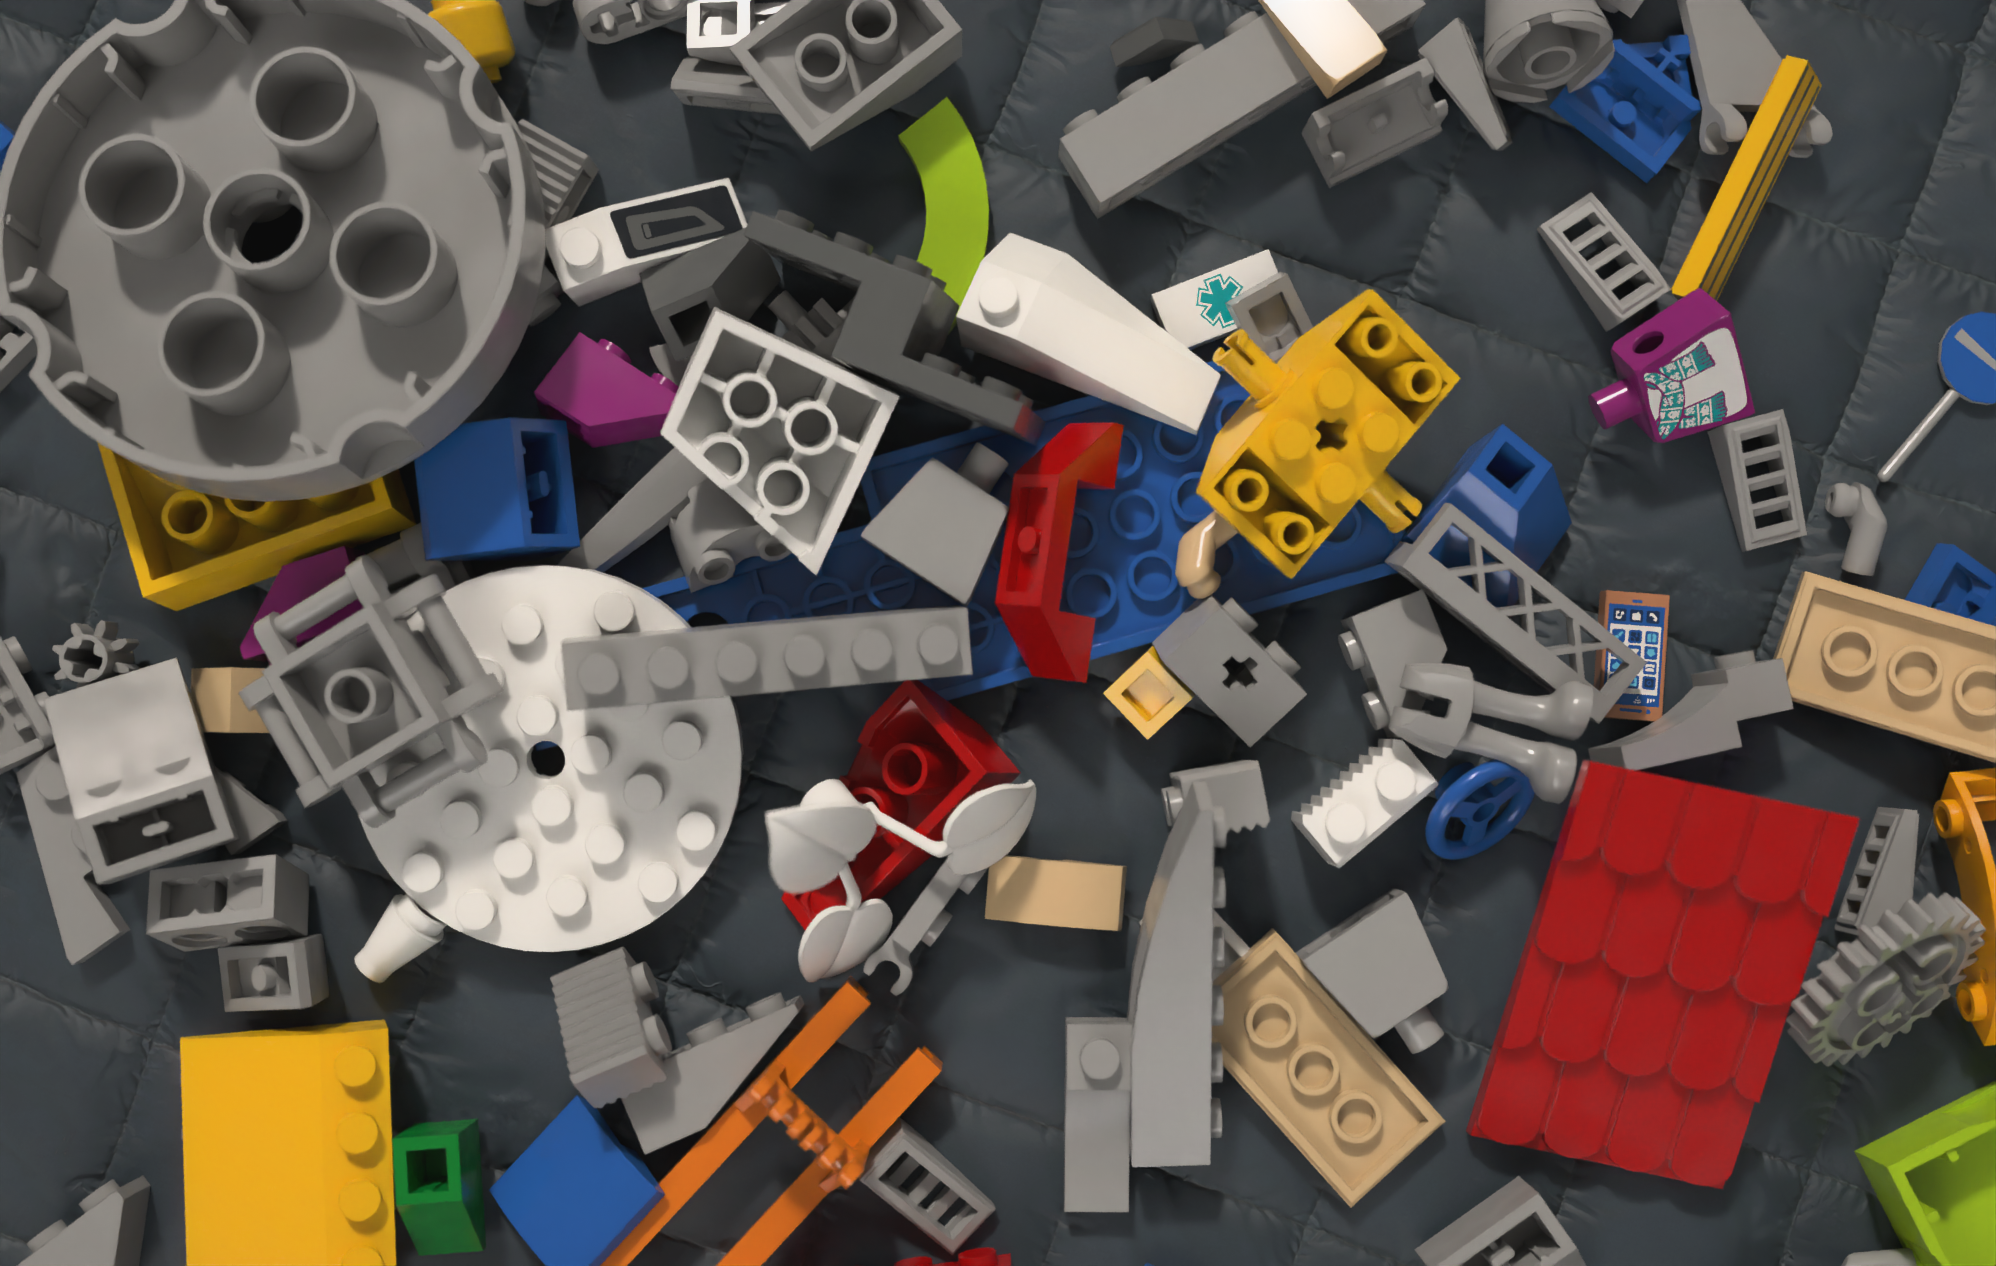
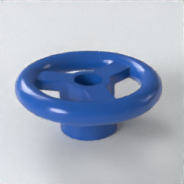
(1472, 797)

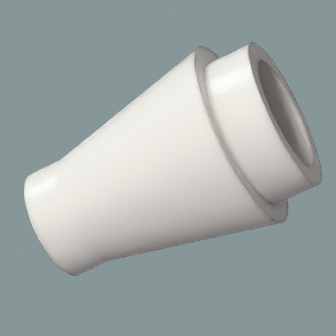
(398, 938)

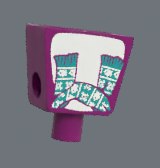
(1677, 373)

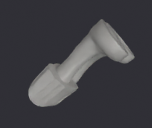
(1557, 714)

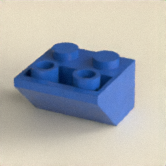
(498, 492)

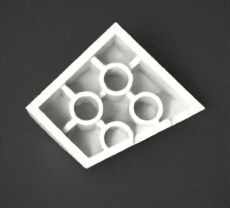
(778, 430)

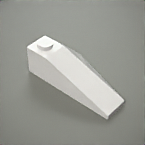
(1072, 328)

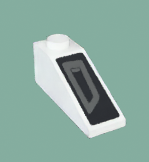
(618, 241)

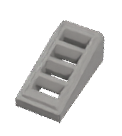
(1462, 76)
(1595, 291)
(1732, 464)
(1883, 871)
(918, 1150)

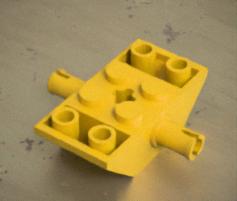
(1369, 393)

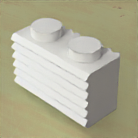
(1364, 801)

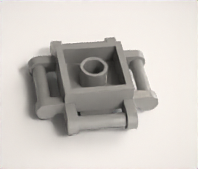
(368, 691)

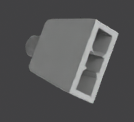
(945, 523)
(1382, 970)

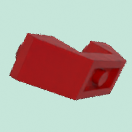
(1037, 545)

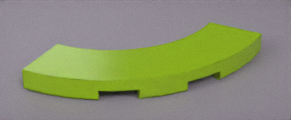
(954, 197)

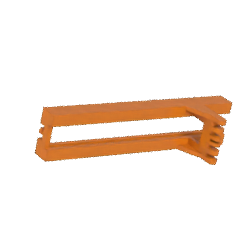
(838, 1157)

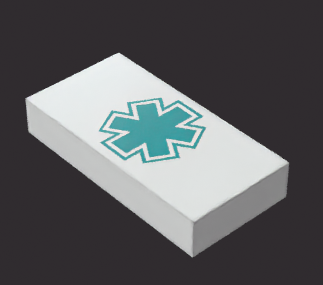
(1197, 309)

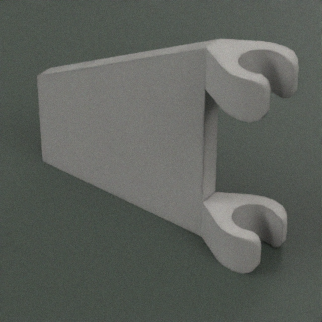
(1733, 73)

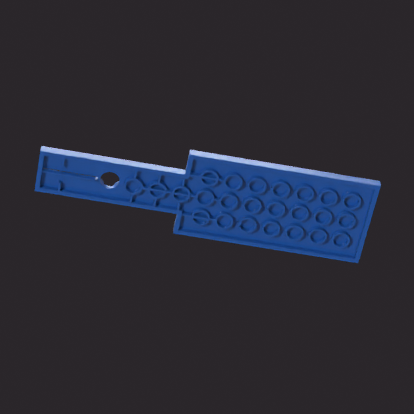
(1116, 556)

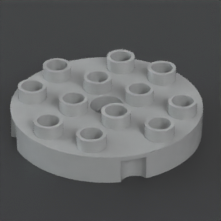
(295, 369)

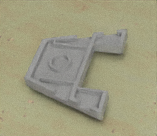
(80, 905)

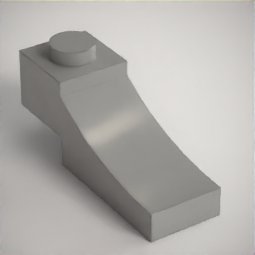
(1706, 715)
(1097, 1114)

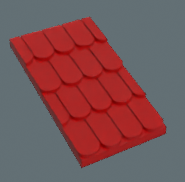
(1659, 973)

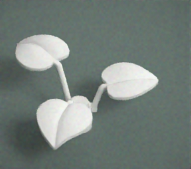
(829, 829)

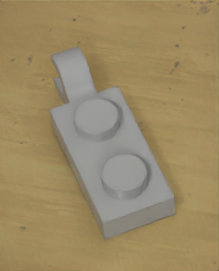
(921, 922)

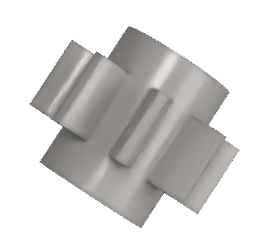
(78, 652)

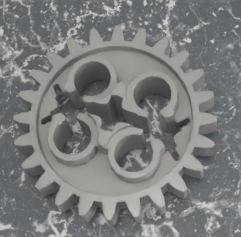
(1885, 979)

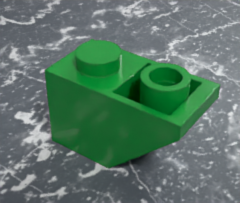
(440, 1186)

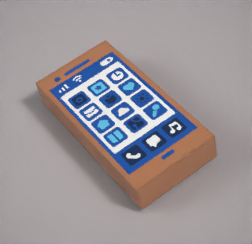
(1642, 625)

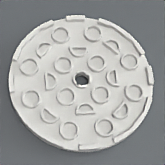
(576, 851)

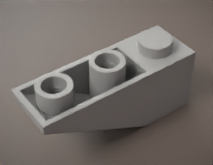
(706, 1072)

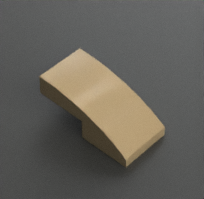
(1056, 893)

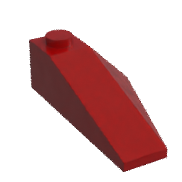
(917, 768)

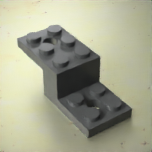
(895, 323)

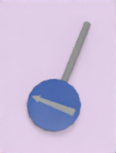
(1968, 369)

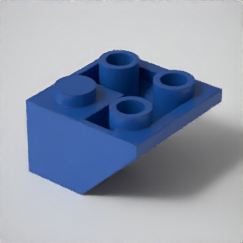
(1508, 495)

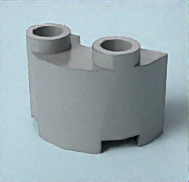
(716, 535)

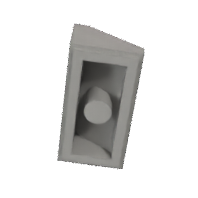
(718, 86)

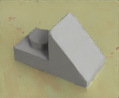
(274, 974)

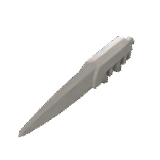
(665, 487)

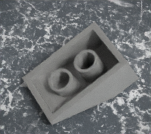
(846, 59)

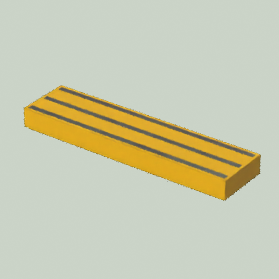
(1749, 179)

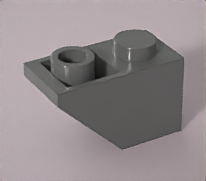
(721, 274)

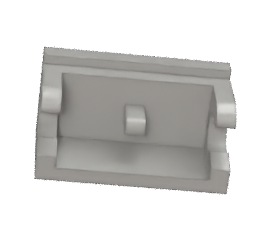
(1375, 123)

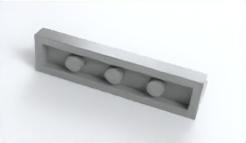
(1493, 625)

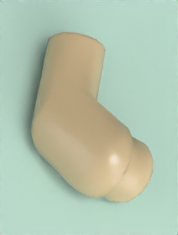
(1197, 555)

